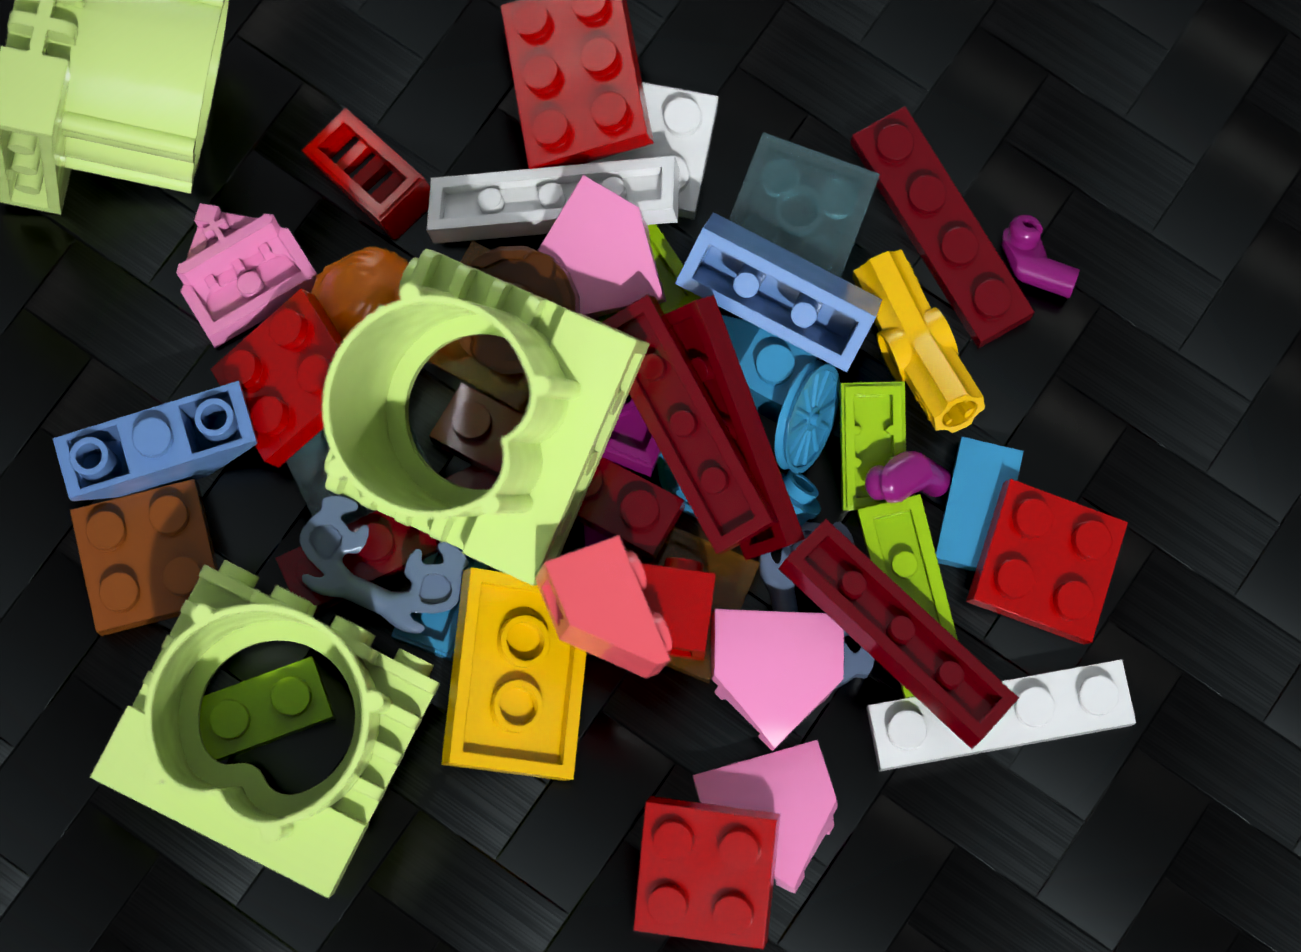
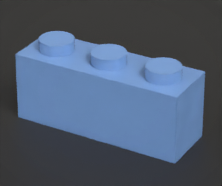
(779, 291)

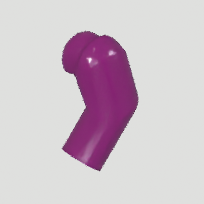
(1029, 260)
(906, 476)

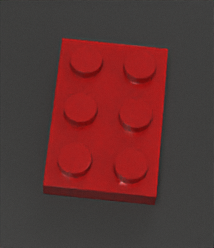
(575, 80)

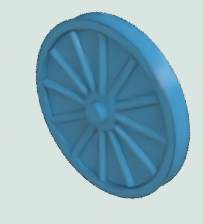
(807, 416)

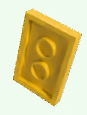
(511, 683)

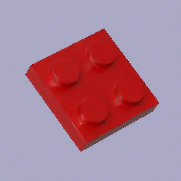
(284, 375)
(1047, 562)
(706, 872)

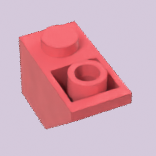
(602, 609)

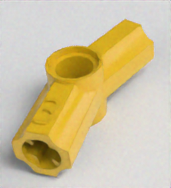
(919, 343)

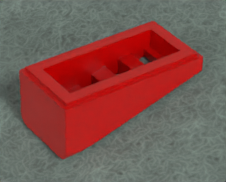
(397, 200)

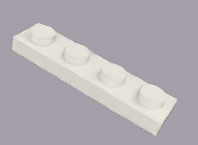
(532, 199)
(1047, 709)

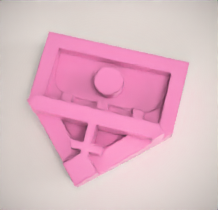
(604, 250)
(240, 271)
(775, 666)
(783, 783)

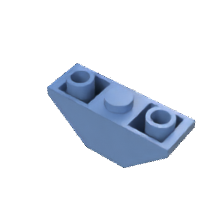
(157, 445)

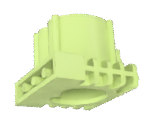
(105, 93)
(577, 391)
(165, 766)

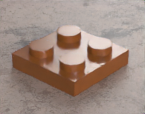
(143, 554)

